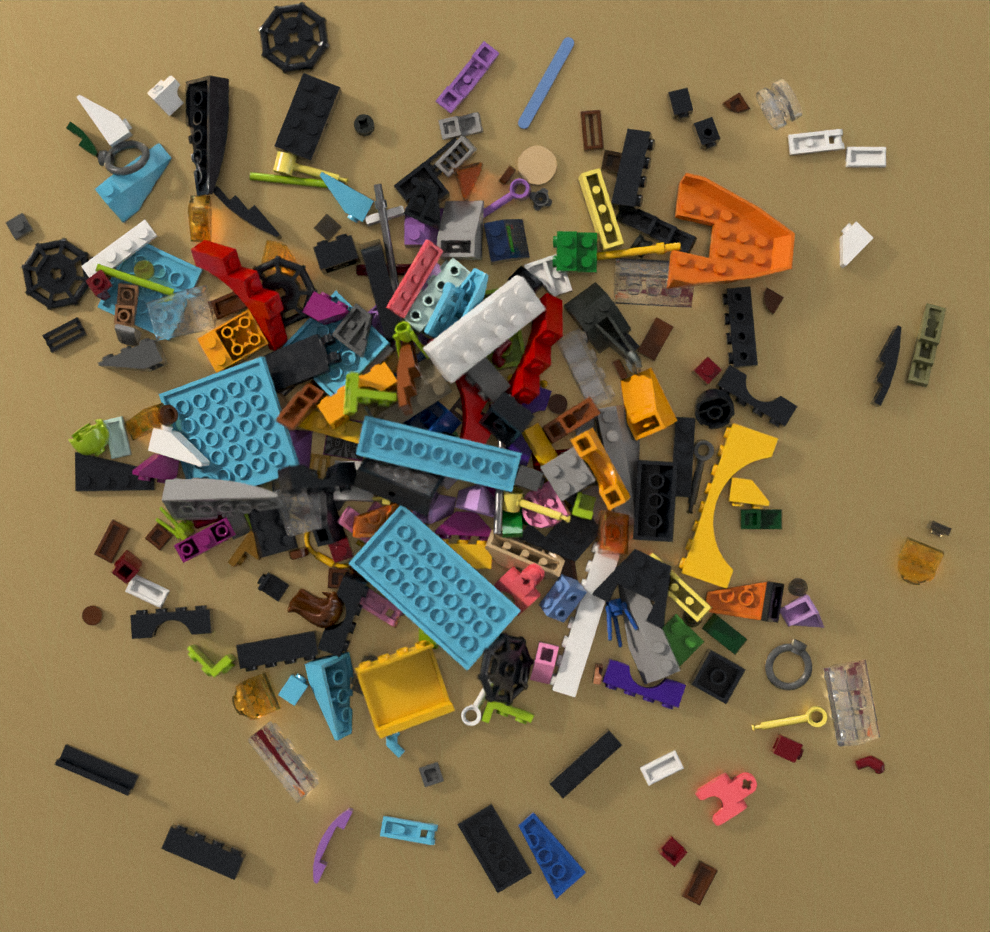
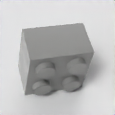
(568, 474)

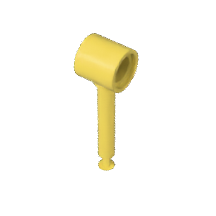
(286, 164)
(513, 501)
(794, 720)

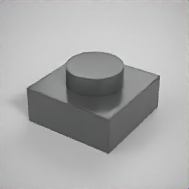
(19, 226)
(431, 774)

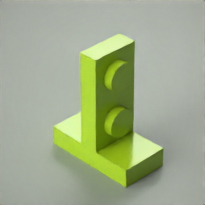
(363, 396)
(521, 715)

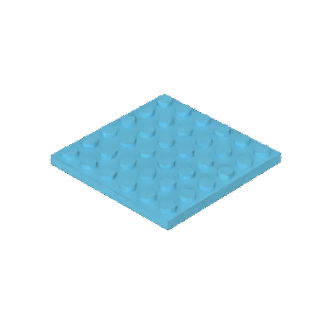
(233, 424)

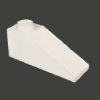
(110, 125)
(174, 445)

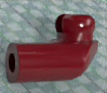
(498, 352)
(872, 762)

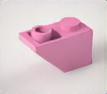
(544, 662)

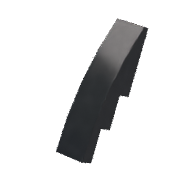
(251, 216)
(656, 229)
(888, 359)

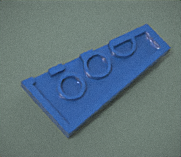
(553, 858)

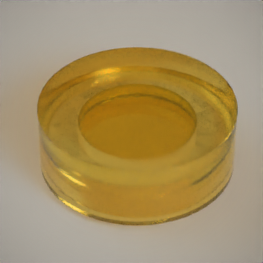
(144, 269)

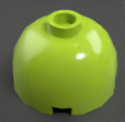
(91, 438)

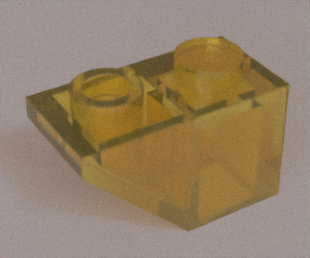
(200, 218)
(278, 249)
(143, 422)

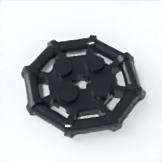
(291, 26)
(44, 273)
(289, 285)
(517, 672)

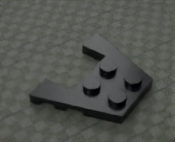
(565, 538)
(643, 576)

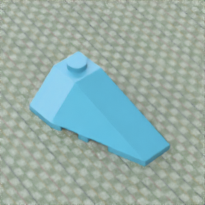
(127, 192)
(475, 289)
(330, 683)

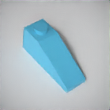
(350, 200)

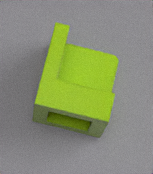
(583, 506)

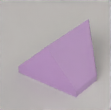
(477, 500)
(801, 613)

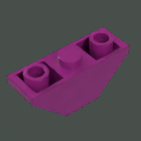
(465, 525)
(205, 540)

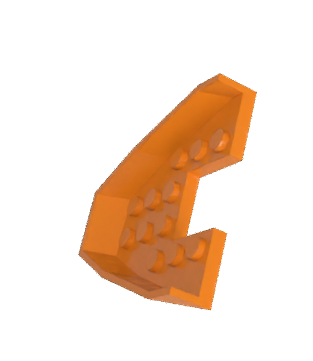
(743, 237)

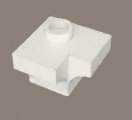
(166, 95)

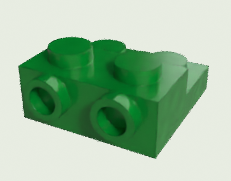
(575, 252)

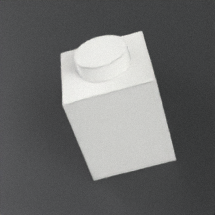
(852, 242)

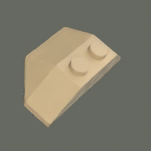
(519, 553)

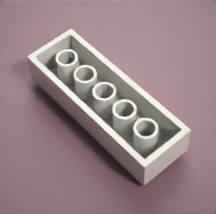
(484, 328)

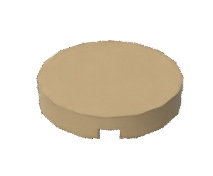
(537, 165)

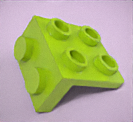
(209, 667)

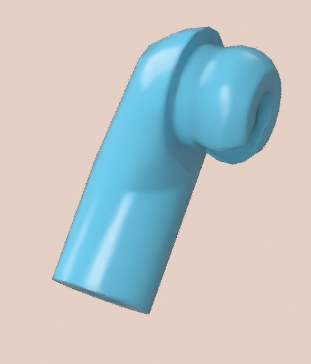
(392, 744)

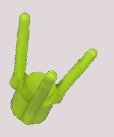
(406, 334)
(182, 529)

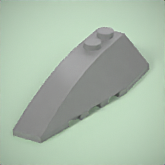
(622, 451)
(213, 497)
(649, 643)

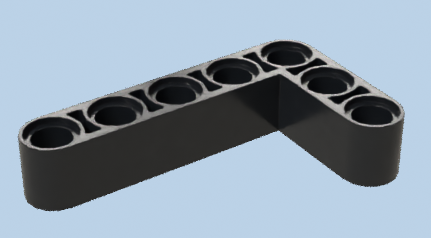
(380, 285)

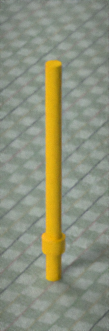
(659, 248)

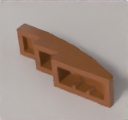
(407, 370)
(301, 405)
(571, 420)

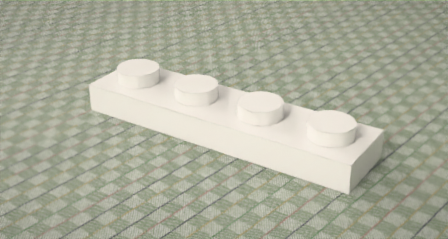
(122, 248)

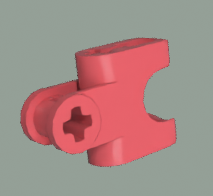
(522, 585)
(730, 793)

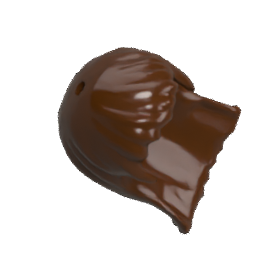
(316, 610)

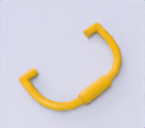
(325, 559)

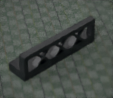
(97, 769)

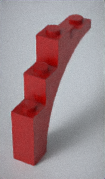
(246, 284)
(545, 332)
(471, 408)

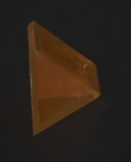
(466, 178)

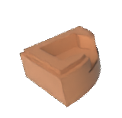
(597, 677)

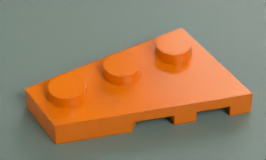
(369, 522)
(738, 601)

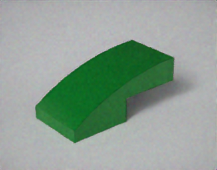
(512, 524)

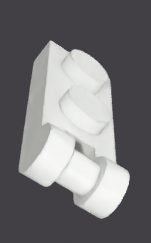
(815, 142)

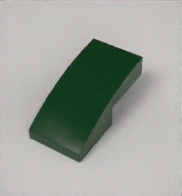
(86, 143)
(761, 519)
(724, 634)

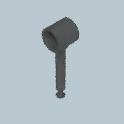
(698, 470)

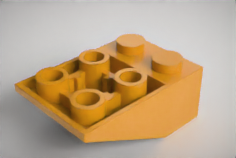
(233, 341)
(645, 404)

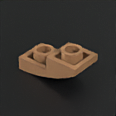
(126, 304)

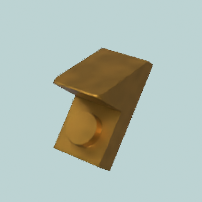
(247, 546)

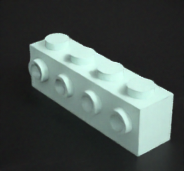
(427, 300)

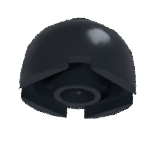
(714, 408)

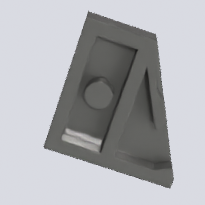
(355, 330)

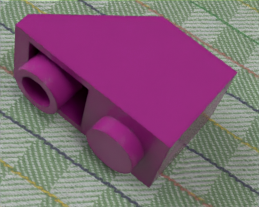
(324, 310)
(157, 467)

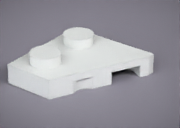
(552, 281)

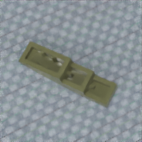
(926, 345)

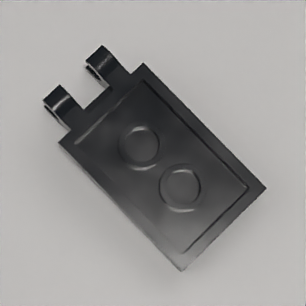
(301, 361)

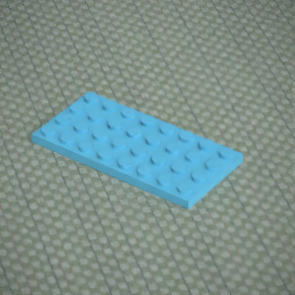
(434, 587)

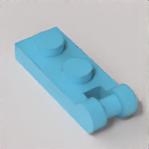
(445, 310)
(408, 830)

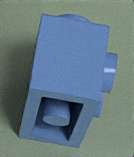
(562, 598)

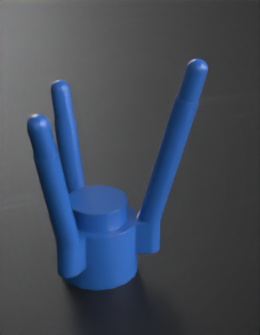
(614, 610)

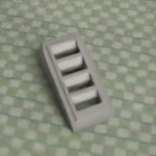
(456, 145)
(127, 335)

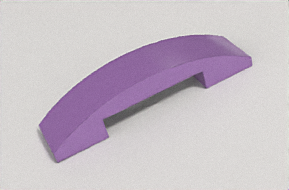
(468, 77)
(319, 864)

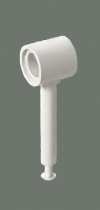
(475, 707)

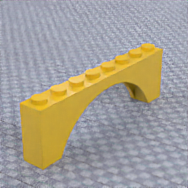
(703, 556)

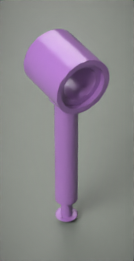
(509, 196)

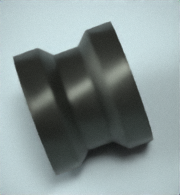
(365, 128)
(641, 242)

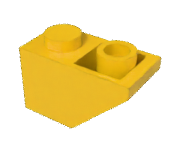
(746, 492)

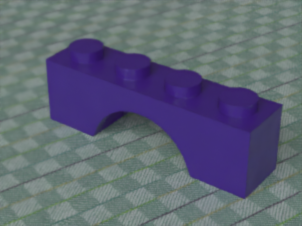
(520, 445)
(668, 691)

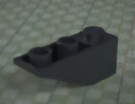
(331, 529)

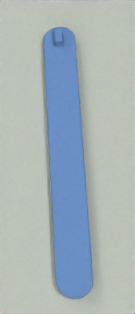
(546, 83)

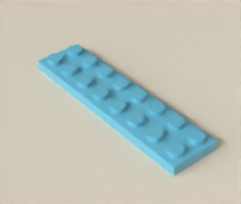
(438, 453)

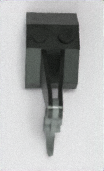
(603, 323)

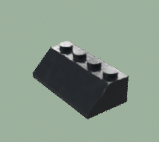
(655, 500)

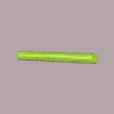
(287, 180)
(135, 280)

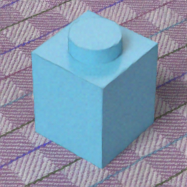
(294, 688)

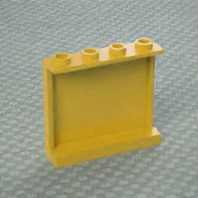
(403, 689)

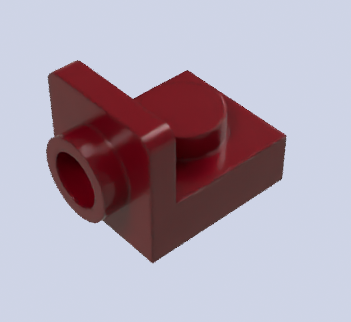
(99, 285)

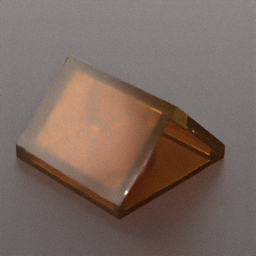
(612, 533)

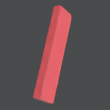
(414, 279)

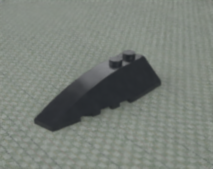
(208, 122)

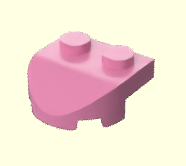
(548, 498)

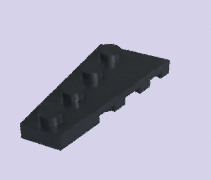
(107, 475)

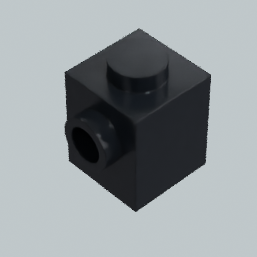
(706, 133)

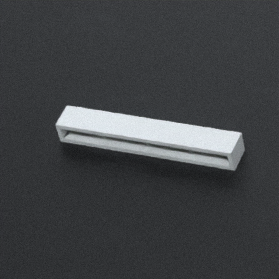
(582, 625)

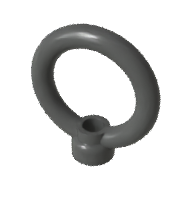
(107, 158)
(798, 648)

